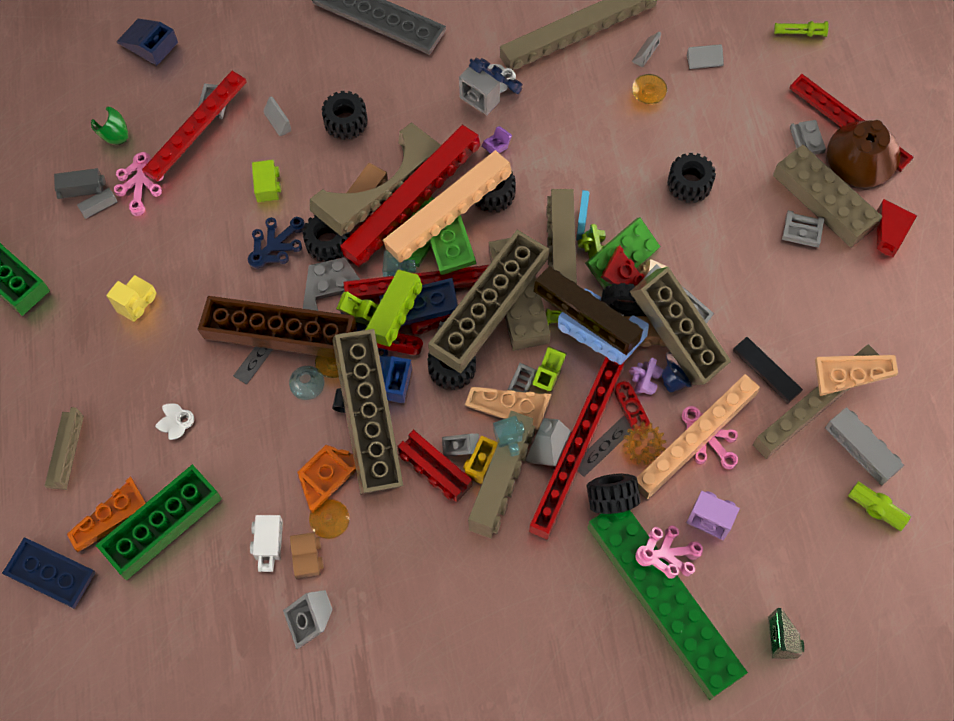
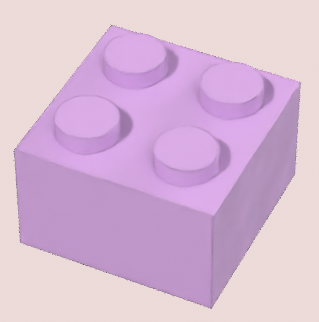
(713, 515)

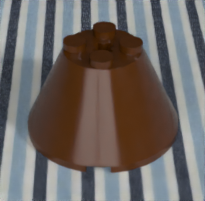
(863, 154)

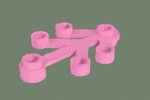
(137, 180)
(713, 441)
(648, 556)

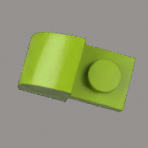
(361, 309)
(549, 369)

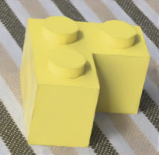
(131, 298)

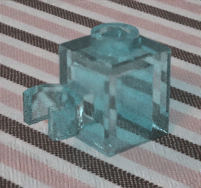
(391, 265)
(508, 433)

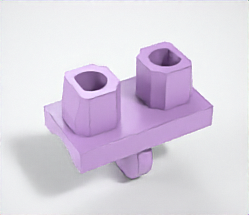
(643, 374)

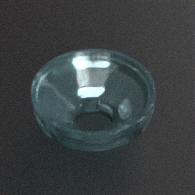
(306, 390)

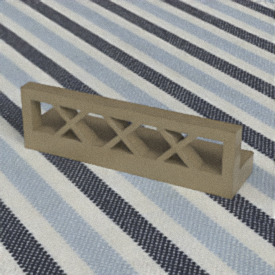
(64, 449)

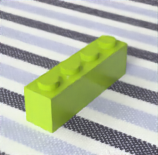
(395, 306)

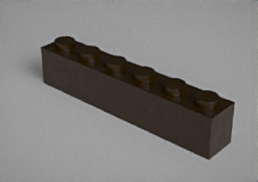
(588, 310)

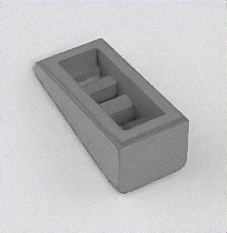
(521, 367)

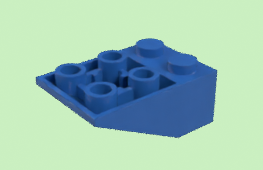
(396, 377)

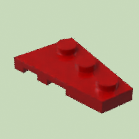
(621, 269)

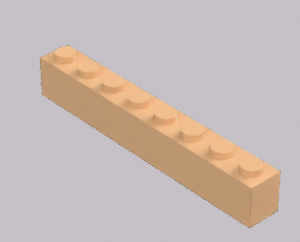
(447, 206)
(696, 436)

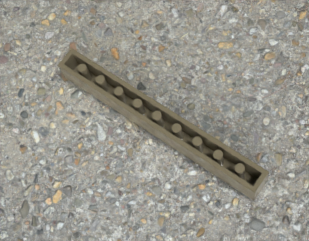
(569, 30)

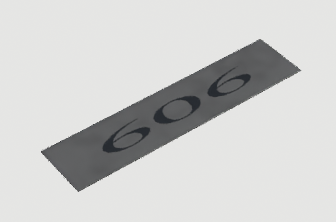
(252, 364)
(604, 445)

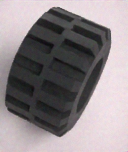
(344, 103)
(689, 189)
(501, 198)
(322, 249)
(449, 377)
(613, 493)

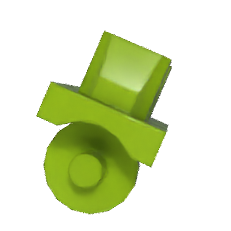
(591, 240)

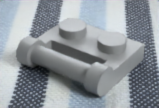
(803, 233)

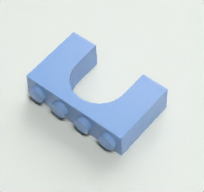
(583, 335)

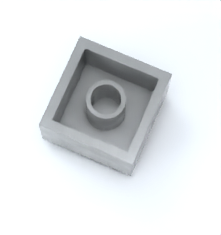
(479, 90)

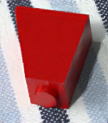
(892, 227)

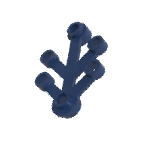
(482, 64)
(275, 244)

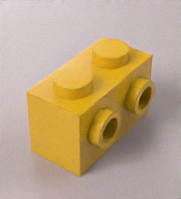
(478, 464)

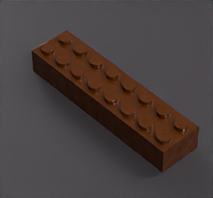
(273, 326)

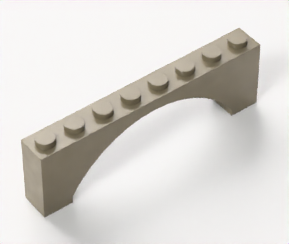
(346, 210)

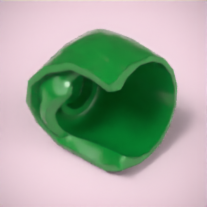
(114, 130)

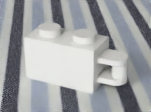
(267, 540)

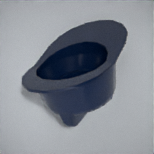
(673, 375)

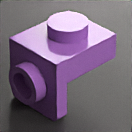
(498, 141)

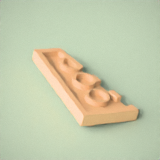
(846, 372)
(500, 403)

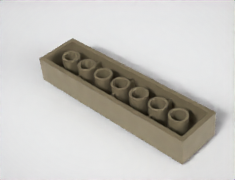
(488, 301)
(367, 411)

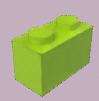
(265, 180)

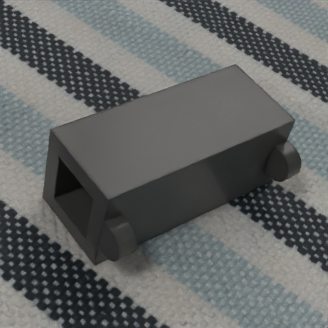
(78, 183)

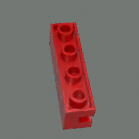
(434, 466)

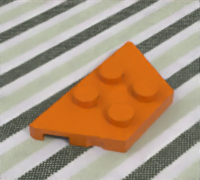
(325, 474)

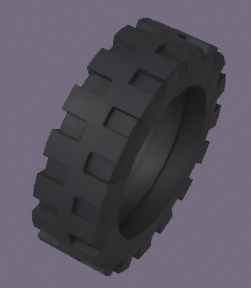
(615, 292)

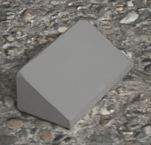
(647, 49)
(705, 56)
(277, 117)
(97, 203)
(459, 444)

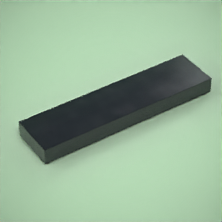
(767, 370)

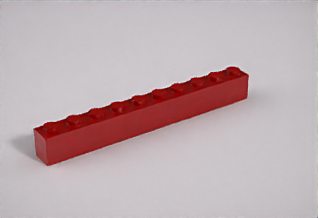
(411, 195)
(575, 449)

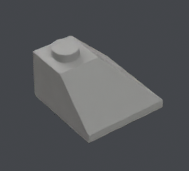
(549, 443)
(308, 616)

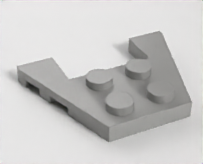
(327, 280)

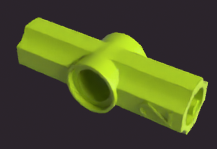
(879, 506)

